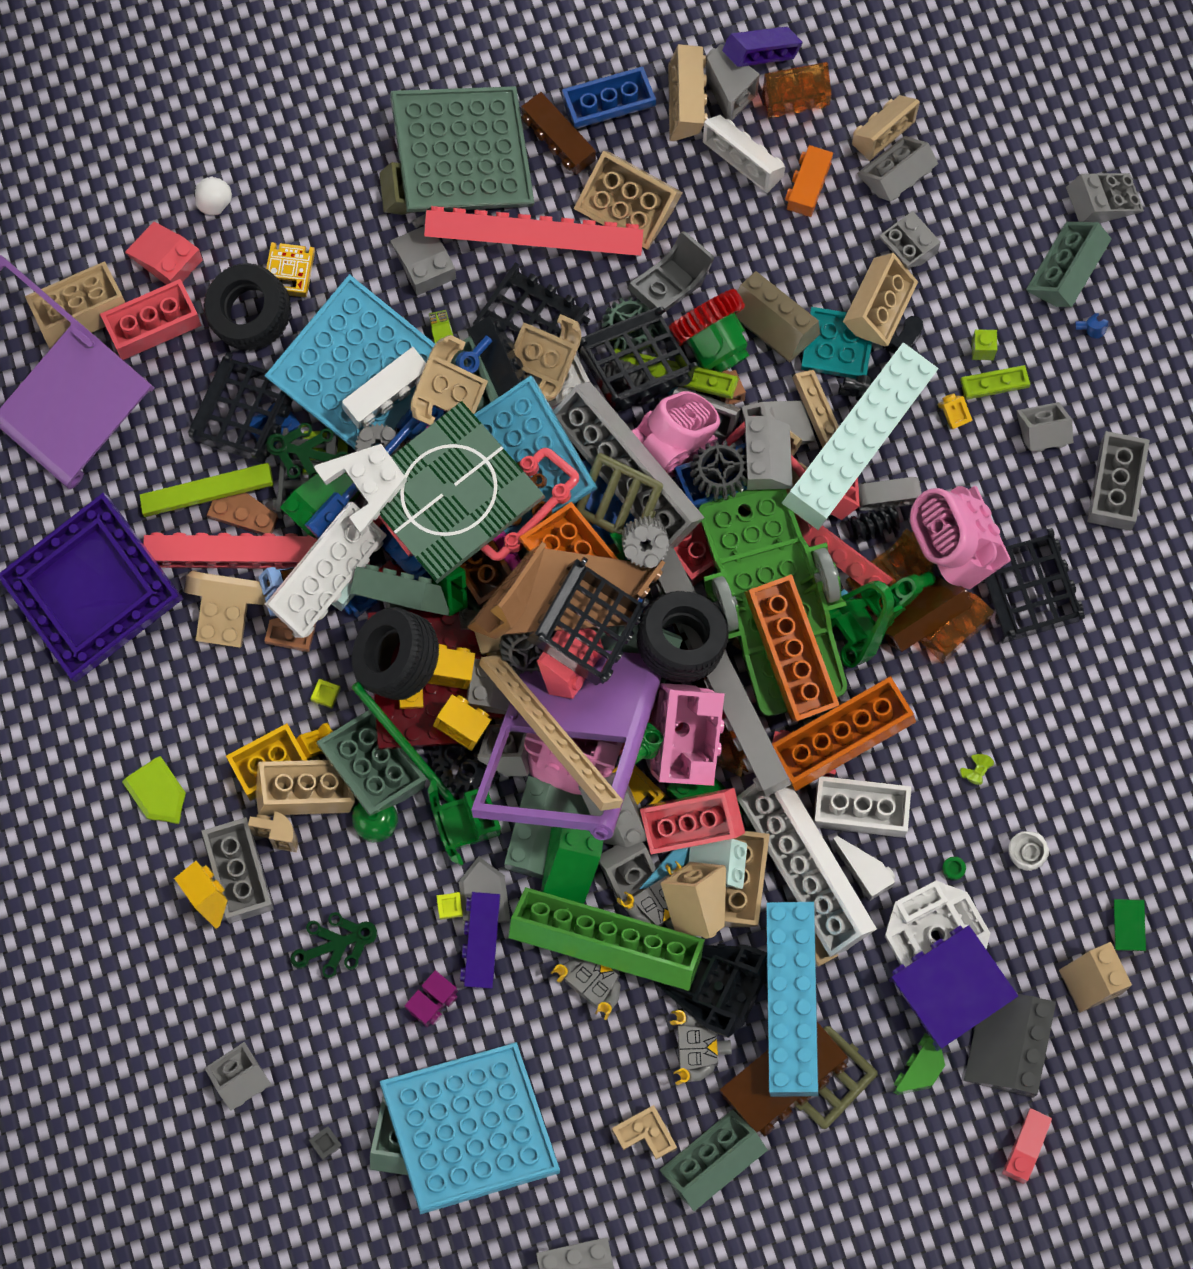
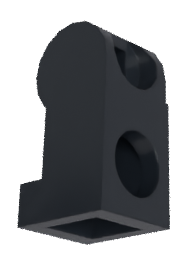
(909, 335)

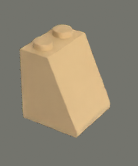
(697, 898)
(1095, 977)

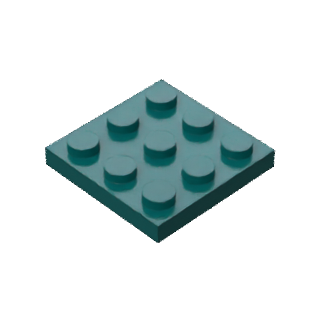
(836, 348)

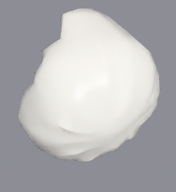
(212, 195)
(1028, 850)

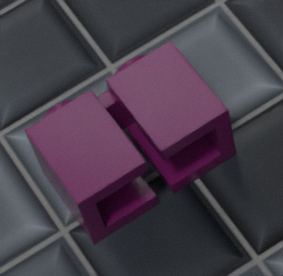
(440, 990)

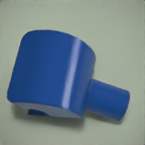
(1092, 326)

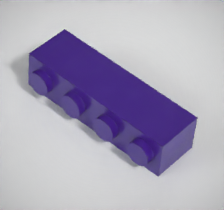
(762, 46)
(482, 940)

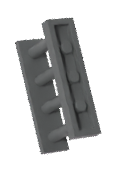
(284, 484)

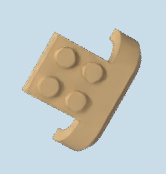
(547, 354)
(445, 383)
(223, 606)

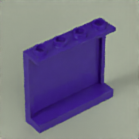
(953, 986)

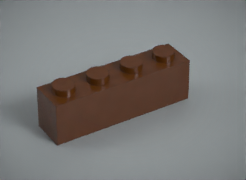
(558, 133)

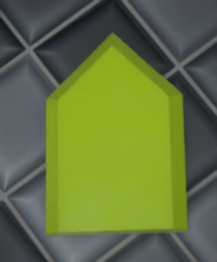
(156, 791)

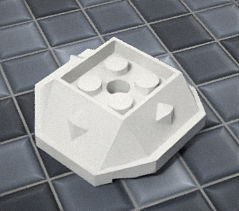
(928, 910)

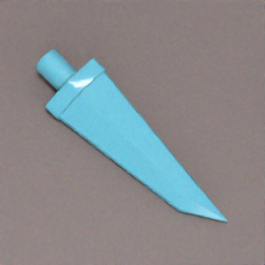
(678, 855)

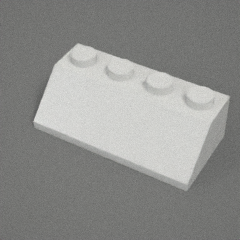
(743, 152)

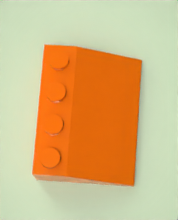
(567, 532)

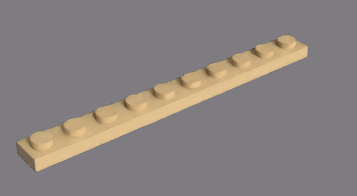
(551, 733)

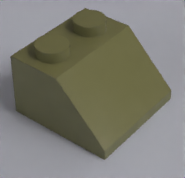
(392, 189)

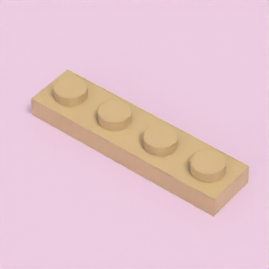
(816, 405)

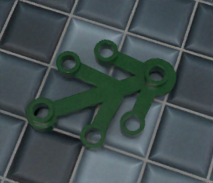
(302, 451)
(338, 944)

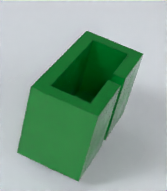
(454, 591)

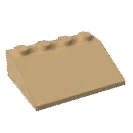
(627, 195)
(82, 296)

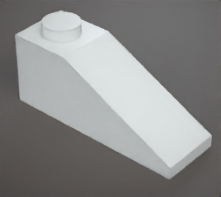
(867, 870)

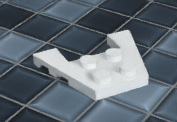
(374, 476)

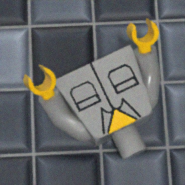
(650, 903)
(593, 982)
(697, 1048)

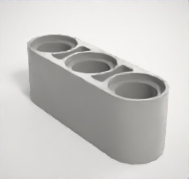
(888, 492)

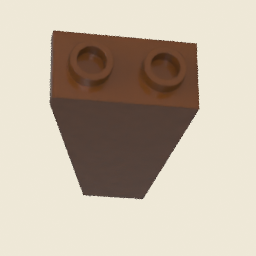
(927, 613)

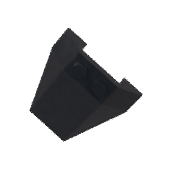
(722, 987)

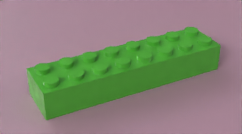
(606, 938)

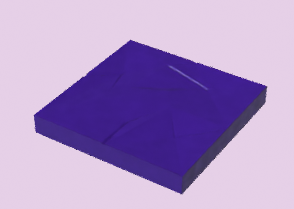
(89, 587)

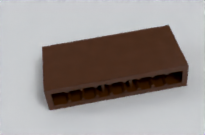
(750, 1093)

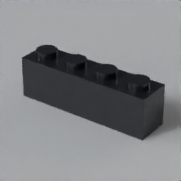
(499, 357)

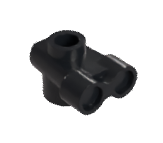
(855, 386)

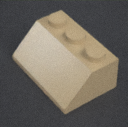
(885, 126)

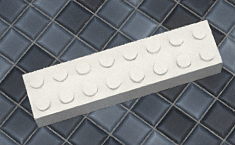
(808, 866)

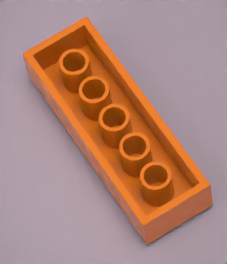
(791, 648)
(844, 733)

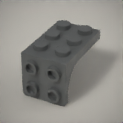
(675, 275)

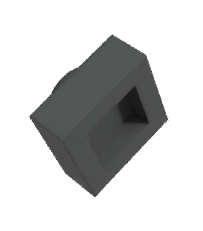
(325, 1143)

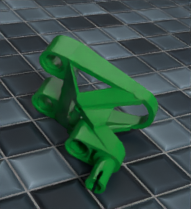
(858, 626)

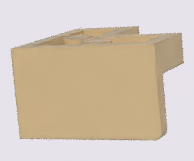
(646, 1126)

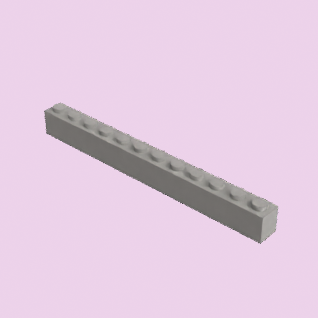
(737, 706)

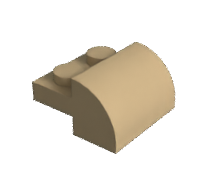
(277, 830)

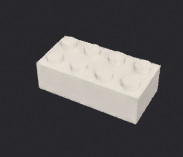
(384, 388)
(862, 806)

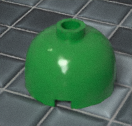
(374, 827)

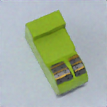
(440, 325)

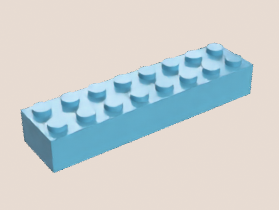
(792, 999)

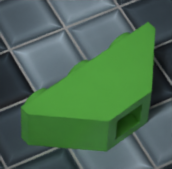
(923, 1068)

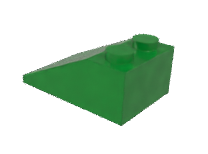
(311, 496)
(571, 863)

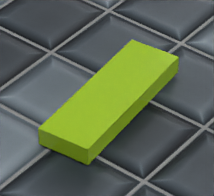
(995, 382)

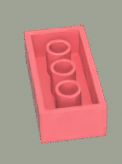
(692, 821)

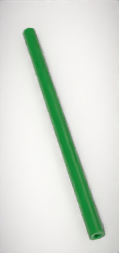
(402, 741)

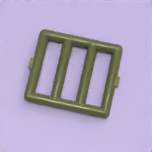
(638, 478)
(855, 1088)

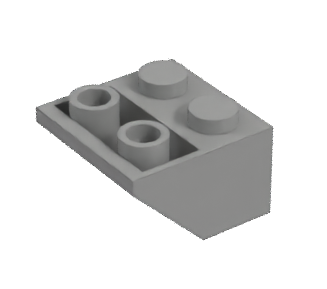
(911, 241)

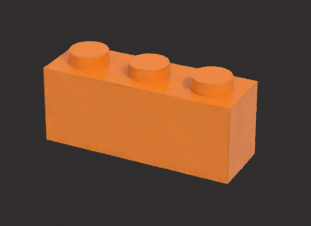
(809, 180)

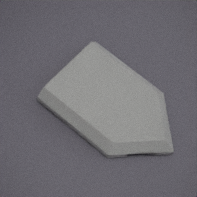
(484, 879)

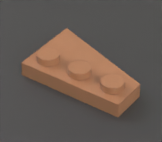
(243, 512)

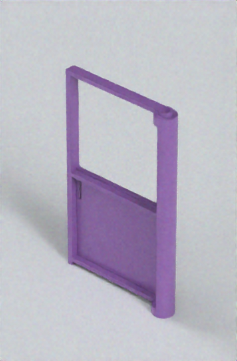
(70, 398)
(597, 712)

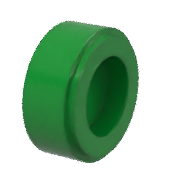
(954, 868)

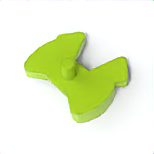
(976, 776)

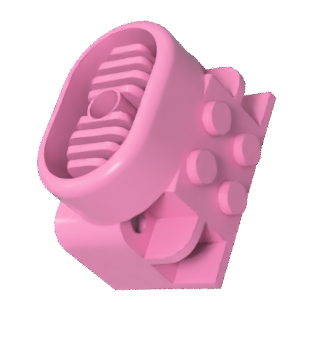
(678, 429)
(958, 535)
(692, 752)
(548, 769)

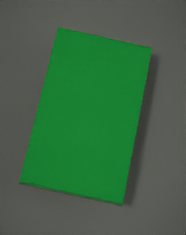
(1129, 925)

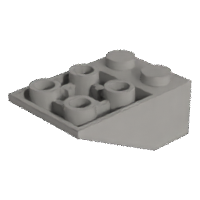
(1104, 197)
(786, 411)

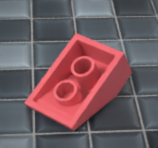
(165, 254)

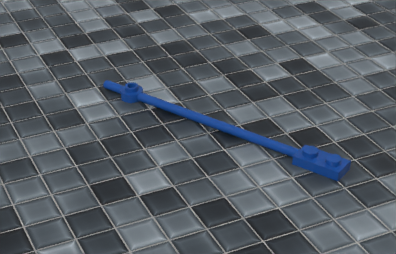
(334, 505)

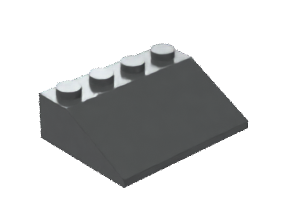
(1012, 1046)

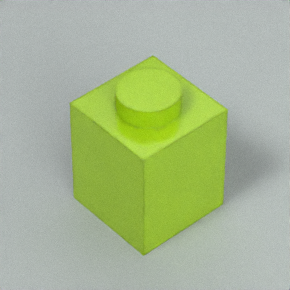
(984, 344)

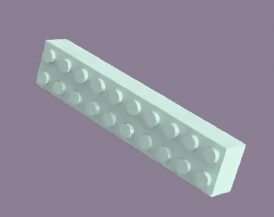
(859, 436)

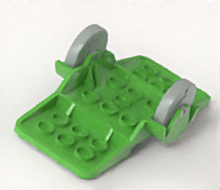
(759, 551)

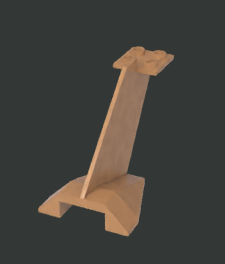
(536, 578)

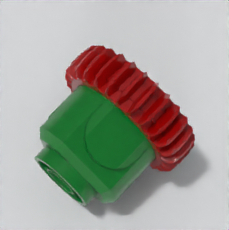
(714, 332)

